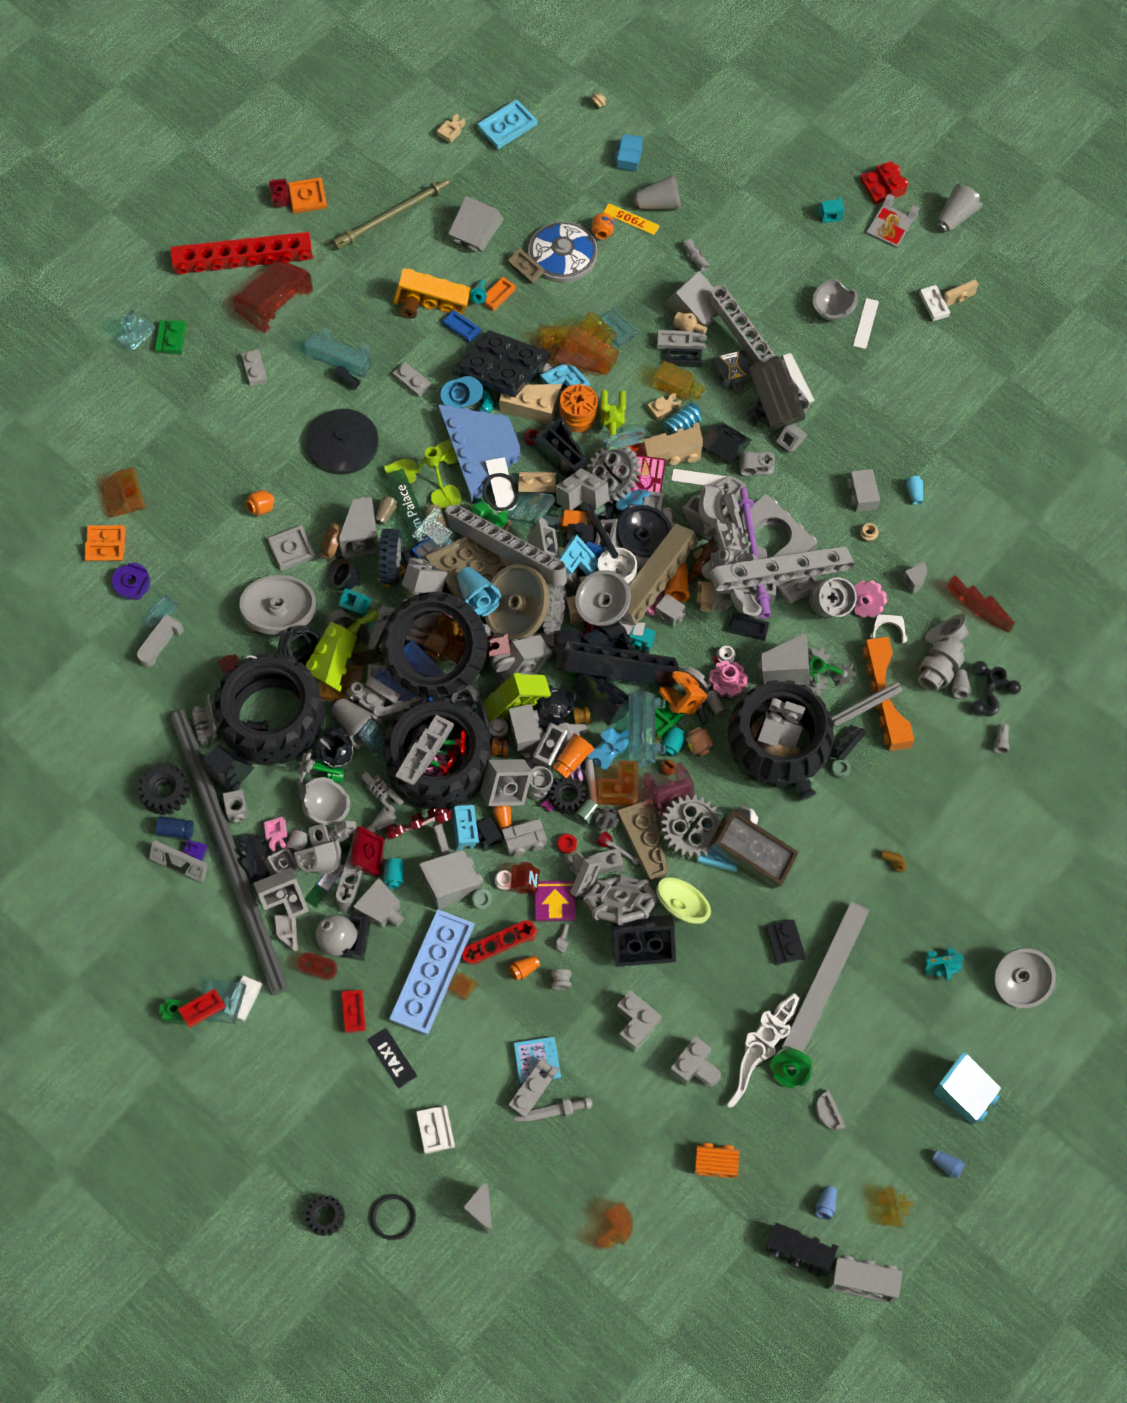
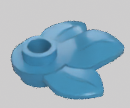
(634, 499)

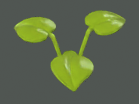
(433, 456)

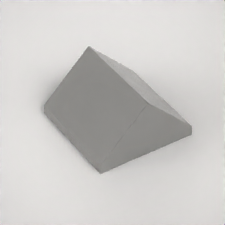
(479, 1209)

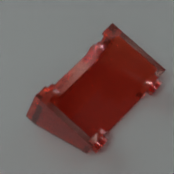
(271, 292)

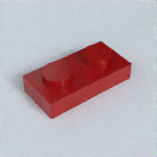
(201, 1008)
(353, 1011)

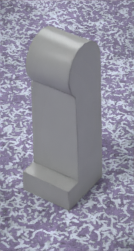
(158, 639)

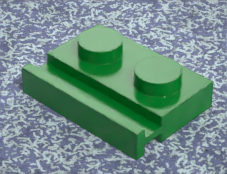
(171, 337)

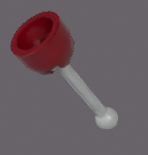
(606, 840)

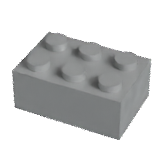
(865, 1279)

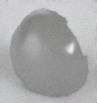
(834, 300)
(325, 802)

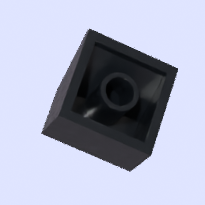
(725, 442)

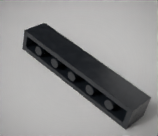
(619, 664)

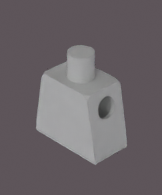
(379, 905)

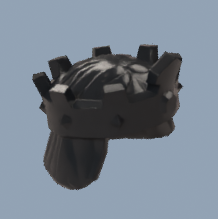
(554, 708)

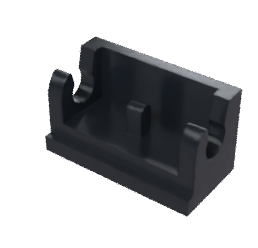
(358, 950)

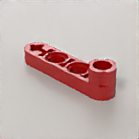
(501, 946)

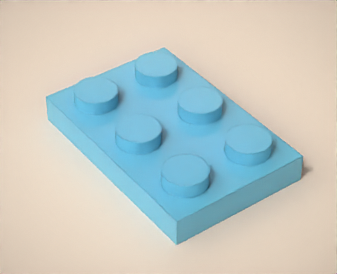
(507, 124)

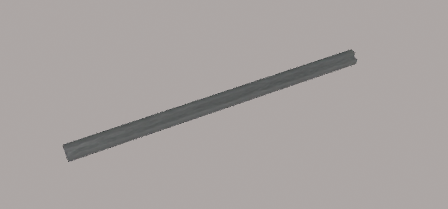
(229, 854)

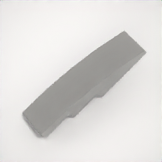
(424, 750)

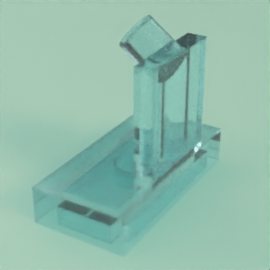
(134, 331)
(433, 529)

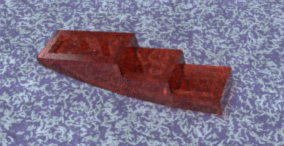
(985, 608)

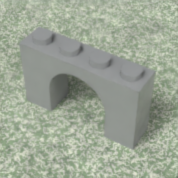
(768, 513)

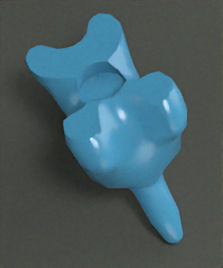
(611, 745)

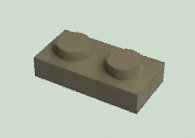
(526, 265)

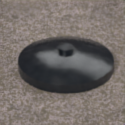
(342, 441)

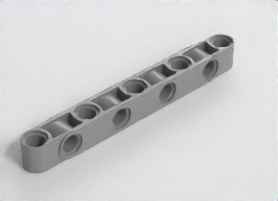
(781, 568)

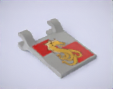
(891, 224)

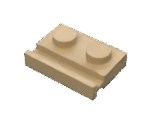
(537, 481)

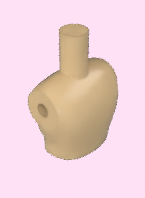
(688, 322)

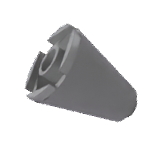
(659, 195)
(960, 206)
(353, 720)

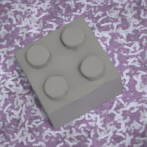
(281, 861)

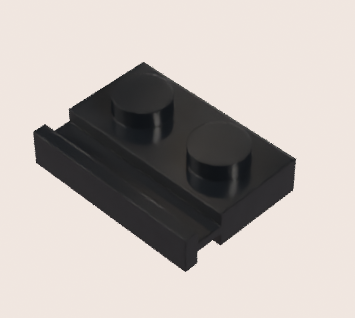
(785, 942)

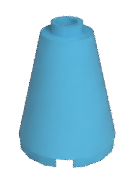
(478, 591)

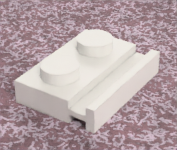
(435, 1129)

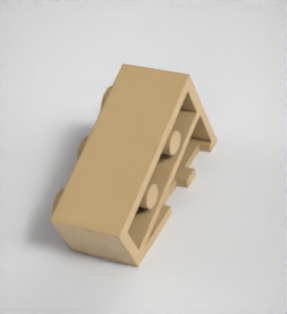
(533, 402)
(677, 447)

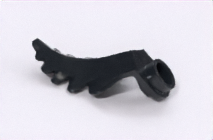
(255, 856)

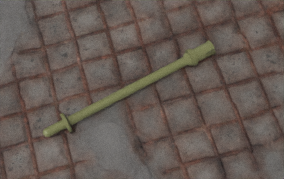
(350, 236)

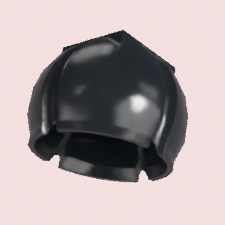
(309, 637)

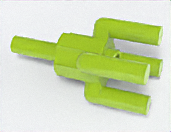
(611, 415)

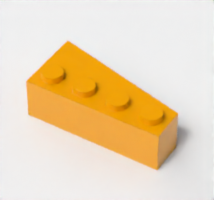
(432, 292)

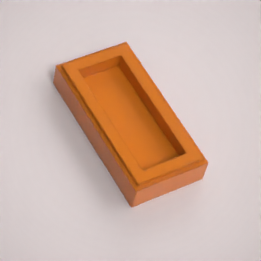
(499, 293)

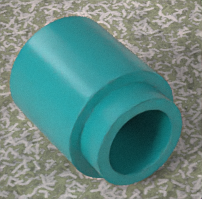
(673, 741)
(393, 873)

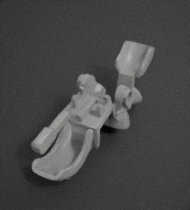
(731, 546)

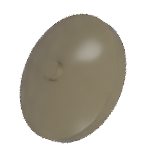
(521, 604)

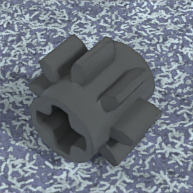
(606, 818)

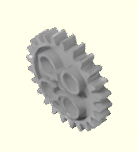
(625, 461)
(556, 607)
(677, 816)

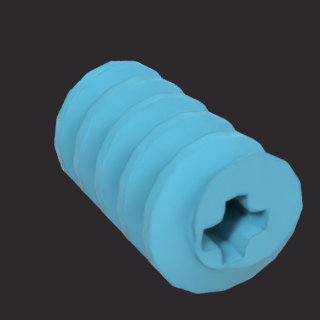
(683, 418)

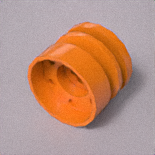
(578, 407)

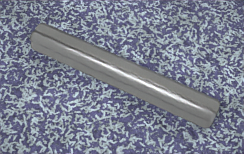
(866, 703)

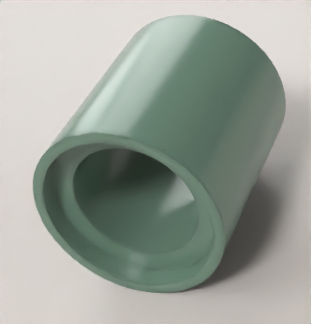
(586, 811)

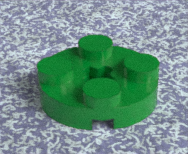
(793, 1057)

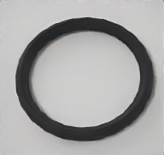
(514, 483)
(482, 713)
(373, 1216)

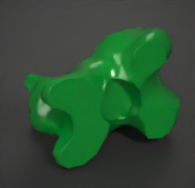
(486, 512)

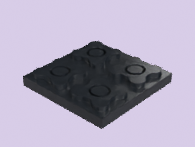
(502, 363)

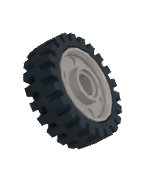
(390, 556)

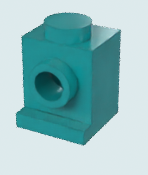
(831, 210)
(360, 605)
(643, 642)

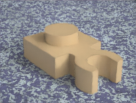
(451, 130)
(661, 408)

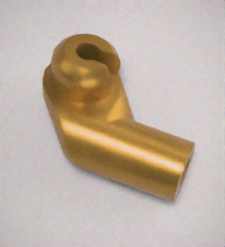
(896, 859)

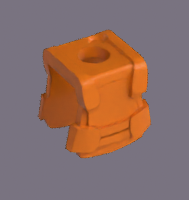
(677, 702)

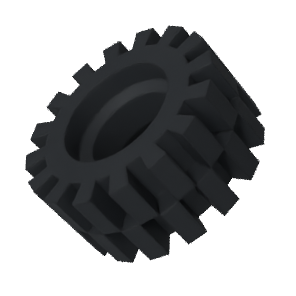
(562, 785)
(318, 1204)

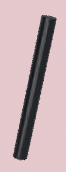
(601, 531)

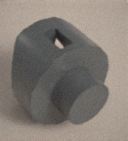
(339, 617)
(468, 696)

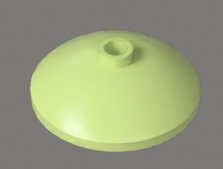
(683, 901)

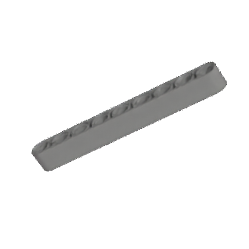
(746, 329)
(505, 544)
(826, 977)

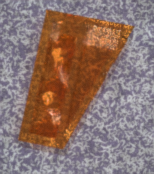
(585, 352)

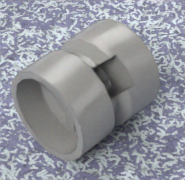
(540, 783)

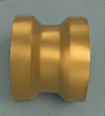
(581, 715)

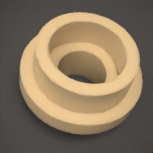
(598, 99)
(869, 527)

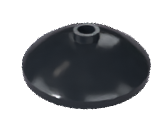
(642, 521)

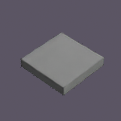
(291, 548)

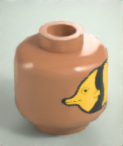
(699, 741)

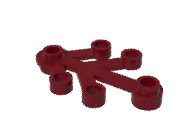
(440, 815)

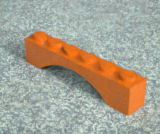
(897, 729)

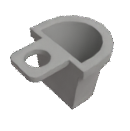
(323, 856)

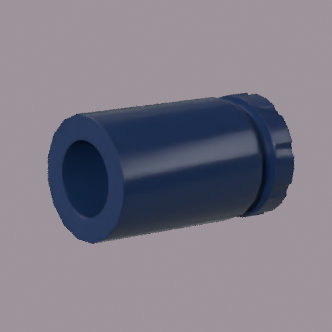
(175, 828)

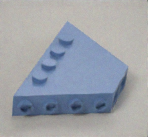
(477, 439)

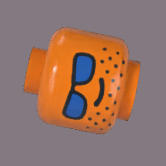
(602, 225)

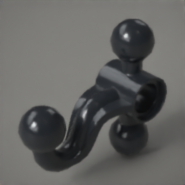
(1013, 687)

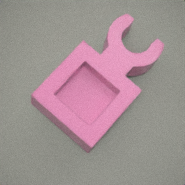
(275, 831)

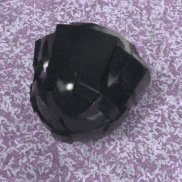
(333, 748)

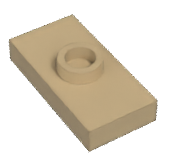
(961, 293)

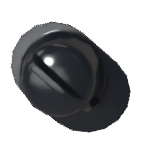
(342, 574)

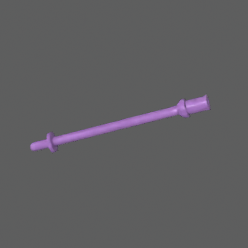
(745, 504)

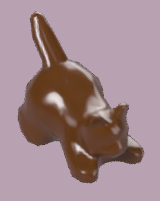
(705, 556)

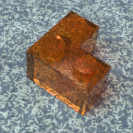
(621, 790)

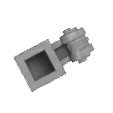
(367, 698)

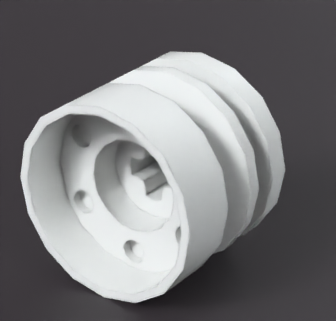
(624, 564)

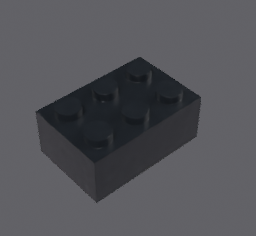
(644, 941)

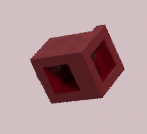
(279, 192)

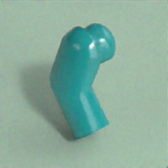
(488, 403)

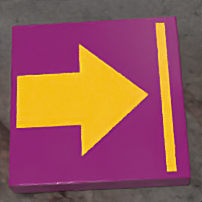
(555, 901)

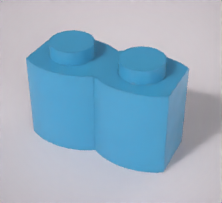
(629, 152)

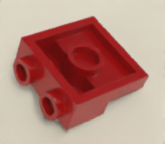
(884, 181)

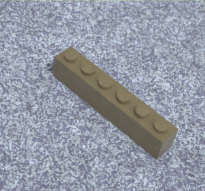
(658, 571)

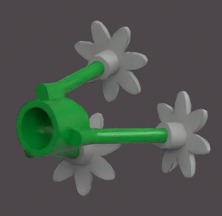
(819, 665)
(308, 763)

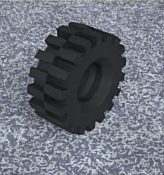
(160, 776)

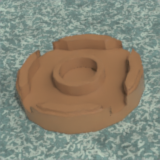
(330, 541)

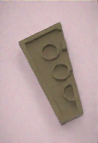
(643, 835)

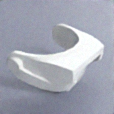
(890, 619)

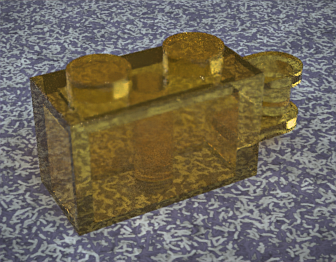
(679, 381)

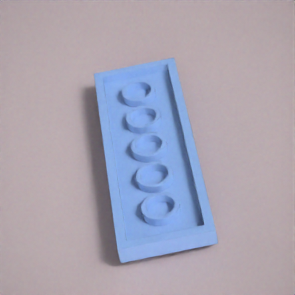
(432, 972)

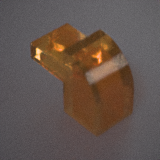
(621, 1224)

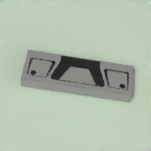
(178, 861)

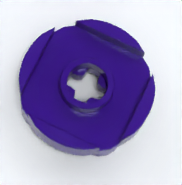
(131, 591)

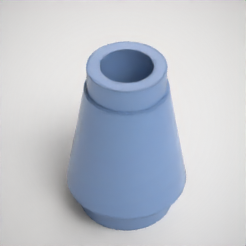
(949, 1164)
(826, 1204)

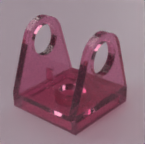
(664, 794)

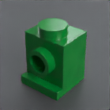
(168, 1016)

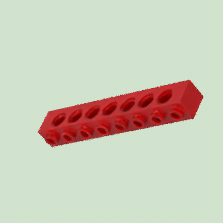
(241, 252)

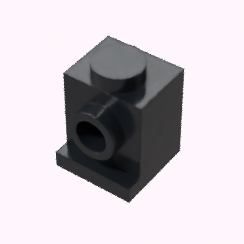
(488, 833)

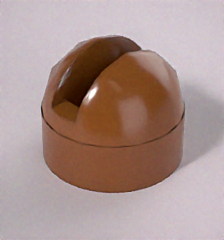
(665, 770)

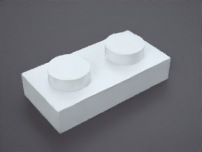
(934, 303)
(250, 995)

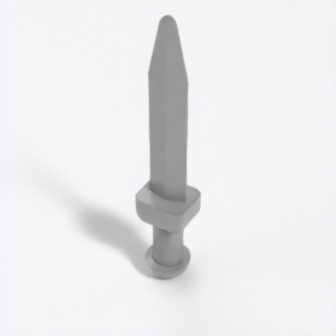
(566, 1108)

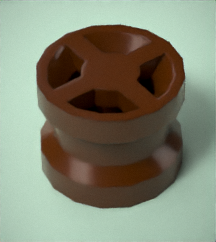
(409, 307)
(500, 747)

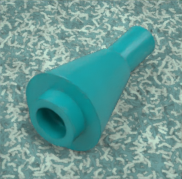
(478, 293)

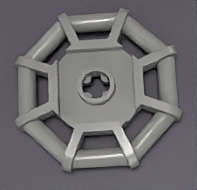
(613, 902)

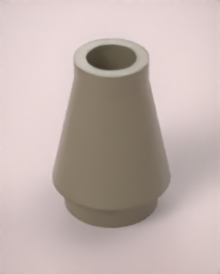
(385, 510)

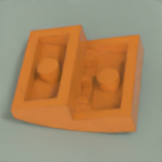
(105, 543)

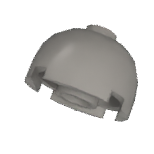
(335, 934)

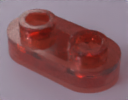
(318, 966)

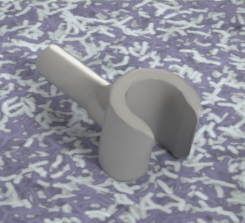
(561, 944)

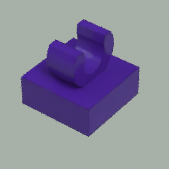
(195, 849)

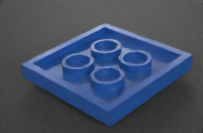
(419, 661)

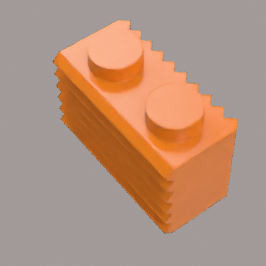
(716, 1161)

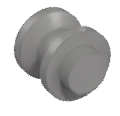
(499, 728)

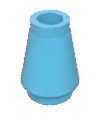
(915, 489)

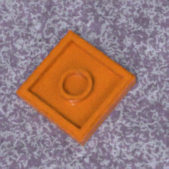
(307, 195)

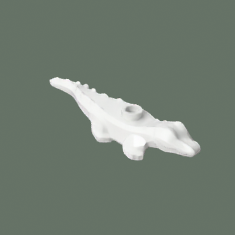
(760, 1044)

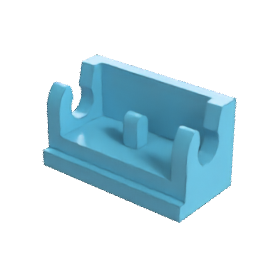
(464, 826)

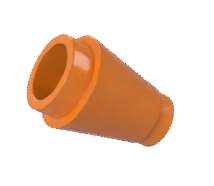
(502, 816)
(522, 968)

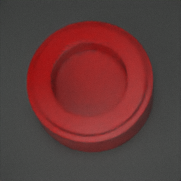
(567, 844)

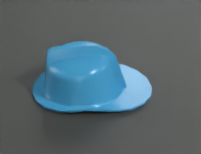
(462, 392)

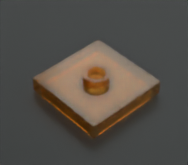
(353, 674)

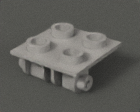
(205, 722)

